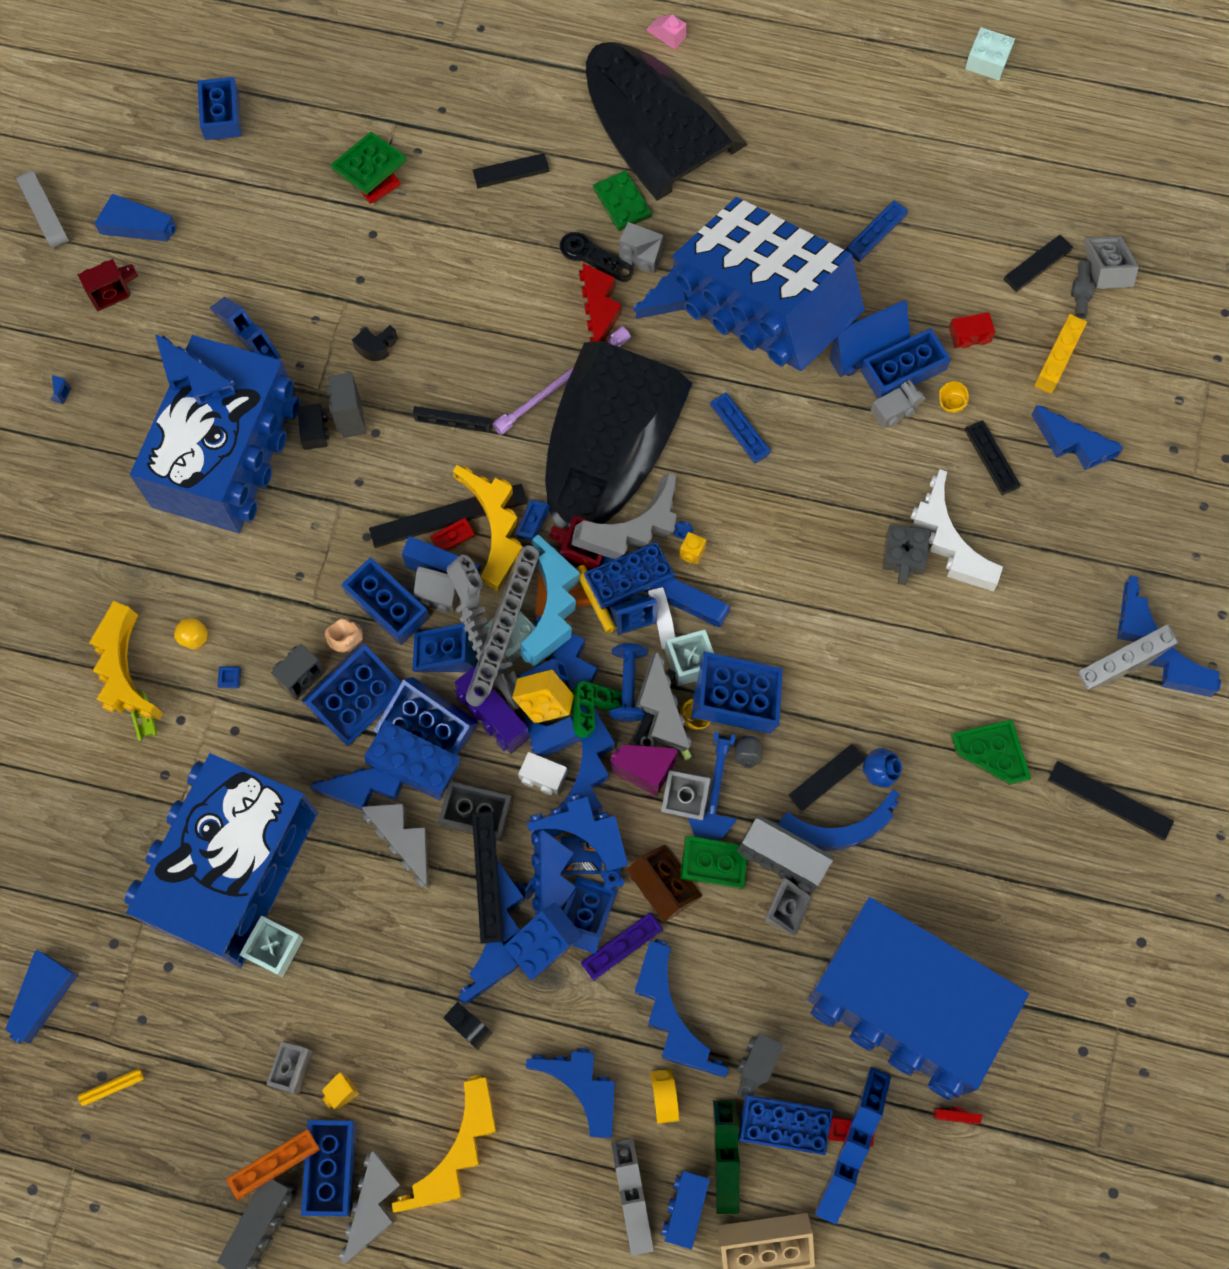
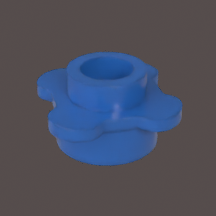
(682, 529)
(609, 884)

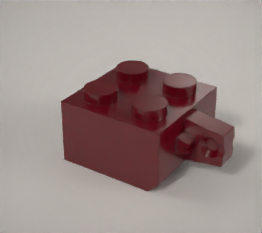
(107, 283)
(571, 553)

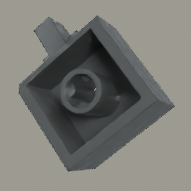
(902, 562)
(759, 1064)

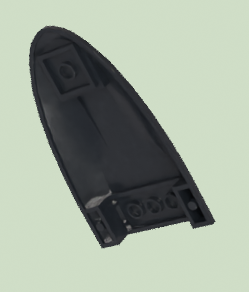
(655, 116)
(609, 431)

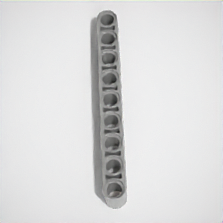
(497, 630)

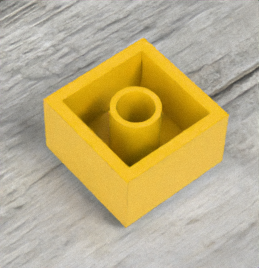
(543, 696)

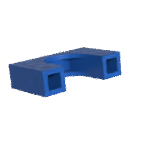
(552, 738)

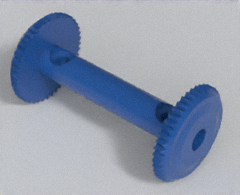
(629, 653)

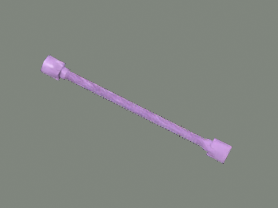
(506, 422)

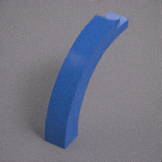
(845, 837)

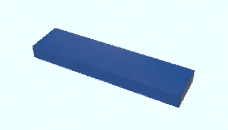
(876, 230)
(740, 428)

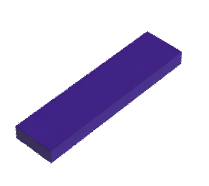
(621, 946)

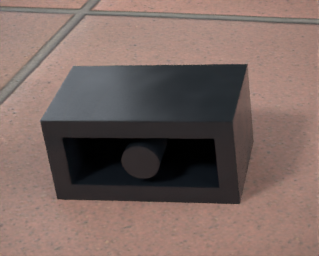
(312, 426)

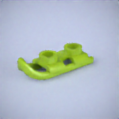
(147, 728)

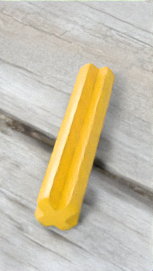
(110, 1087)

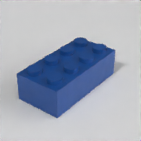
(908, 360)
(385, 601)
(412, 760)
(330, 1170)

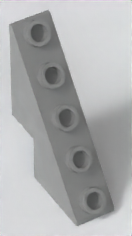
(1128, 658)
(658, 700)
(408, 843)
(632, 1197)
(370, 1215)

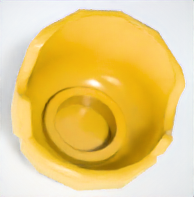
(953, 397)
(191, 633)
(692, 723)

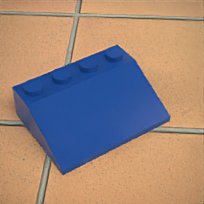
(869, 338)
(738, 693)
(353, 694)
(428, 716)

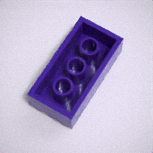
(494, 715)

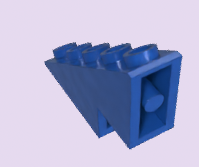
(662, 299)
(243, 328)
(186, 371)
(1067, 436)
(576, 668)
(358, 787)
(548, 862)

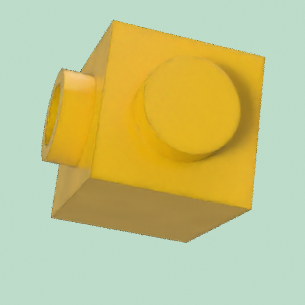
(692, 548)

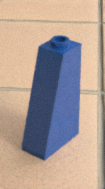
(133, 220)
(424, 555)
(39, 995)

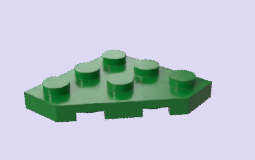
(994, 750)

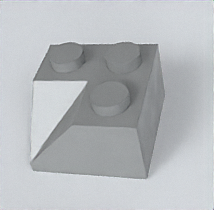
(641, 247)

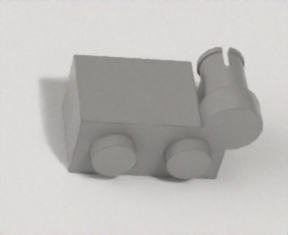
(897, 404)

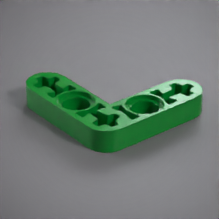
(588, 701)

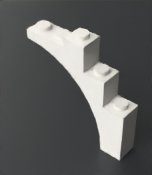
(963, 561)

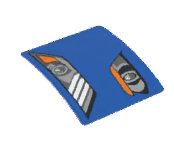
(584, 857)

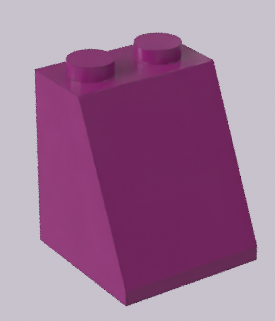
(644, 766)

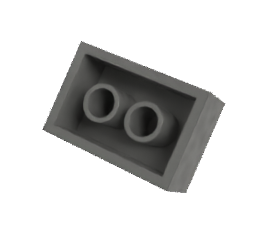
(346, 405)
(464, 800)

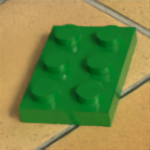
(622, 200)
(713, 863)

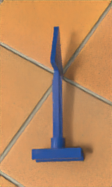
(713, 825)

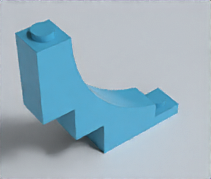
(551, 630)

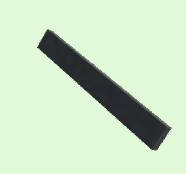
(437, 519)

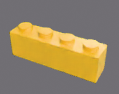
(1060, 354)

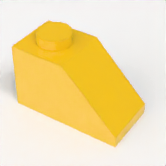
(339, 1091)

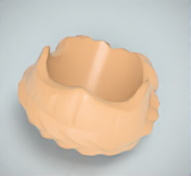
(344, 635)

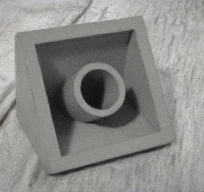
(788, 908)
(290, 1068)

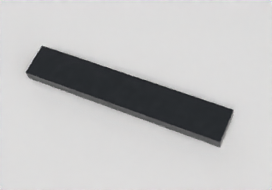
(1110, 800)
(487, 877)

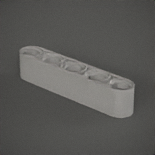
(42, 209)

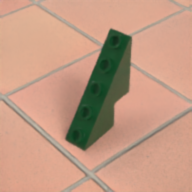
(726, 1156)

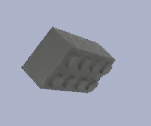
(257, 1225)

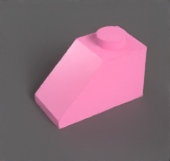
(669, 30)

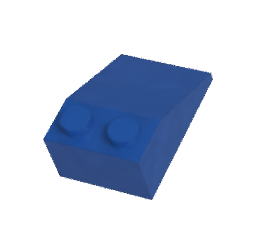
(634, 614)
(443, 650)
(589, 912)

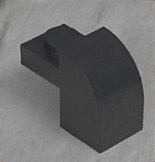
(374, 347)
(467, 1025)

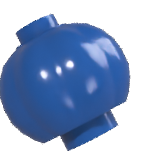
(882, 767)

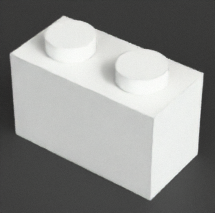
(542, 773)

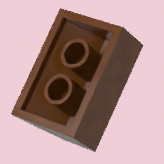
(660, 882)

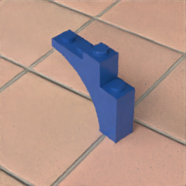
(577, 818)
(577, 1074)

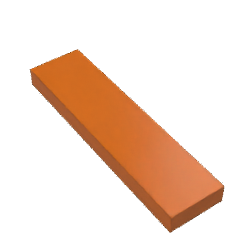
(272, 1164)

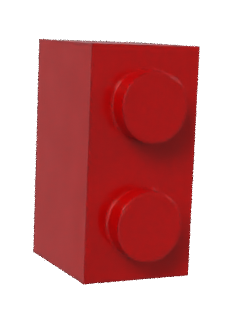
(972, 330)

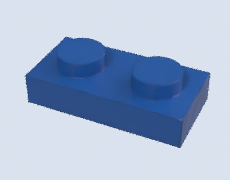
(532, 520)

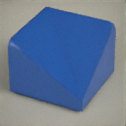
(61, 389)

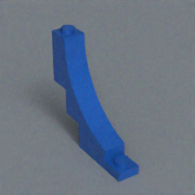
(1178, 671)
(591, 770)
(495, 960)
(680, 1045)
(855, 1146)

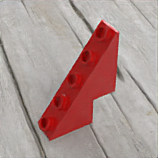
(599, 306)

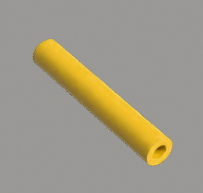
(603, 615)

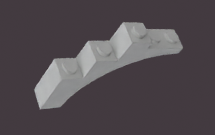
(613, 539)

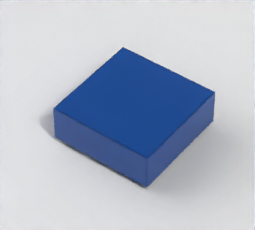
(229, 677)

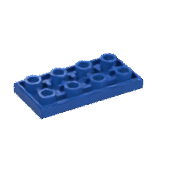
(629, 575)
(785, 1124)

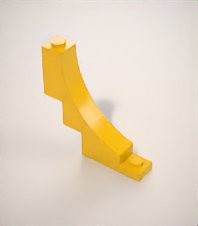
(444, 1181)

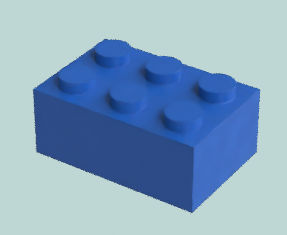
(219, 108)
(543, 941)
(685, 1209)

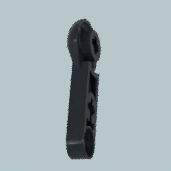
(593, 255)

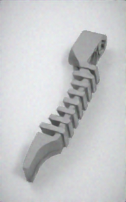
(468, 586)

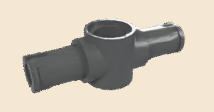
(1082, 289)

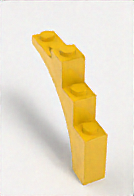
(502, 523)
(111, 643)

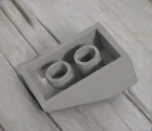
(1110, 262)

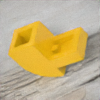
(664, 1096)

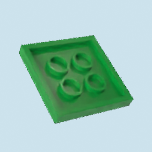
(368, 163)

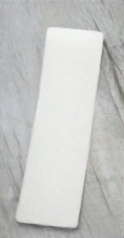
(664, 618)

